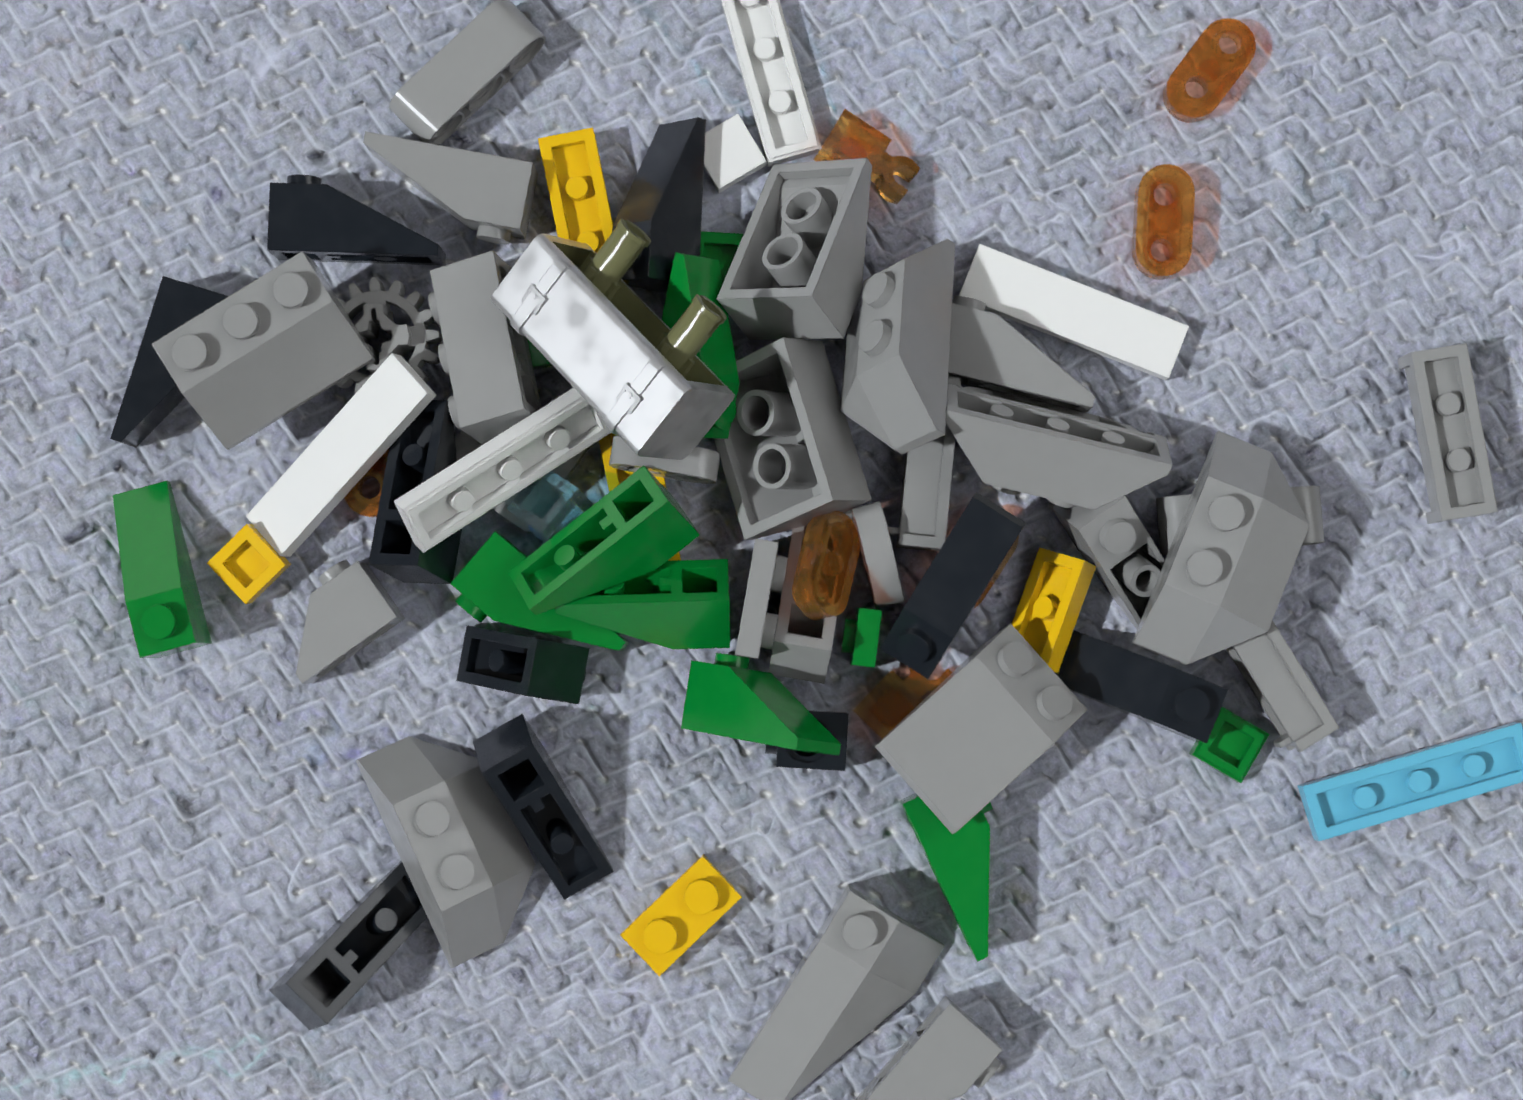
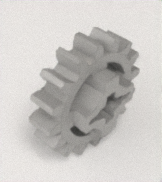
(404, 338)

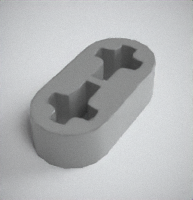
(698, 467)
(877, 555)

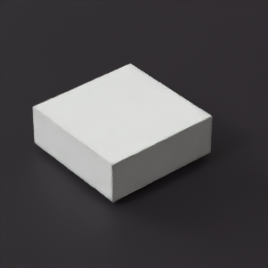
(731, 153)

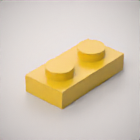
(1052, 603)
(681, 915)

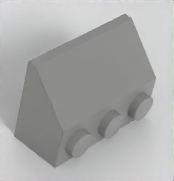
(263, 350)
(789, 441)

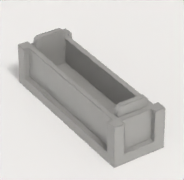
(1449, 433)
(926, 493)
(1283, 690)

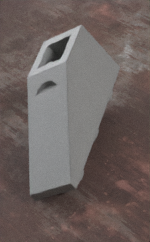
(1119, 549)

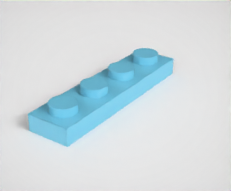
(1414, 781)

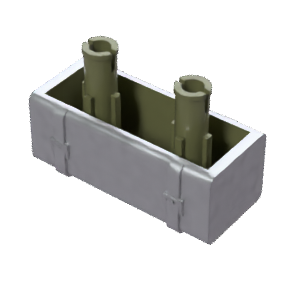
(613, 344)

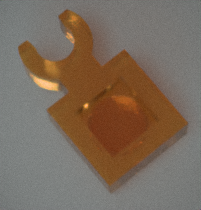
(857, 139)
(894, 699)

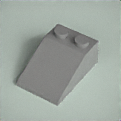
(802, 252)
(981, 728)

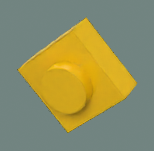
(248, 564)

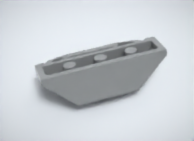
(901, 350)
(1052, 449)
(1226, 556)
(452, 841)

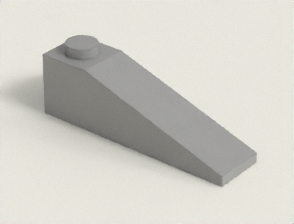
(842, 989)

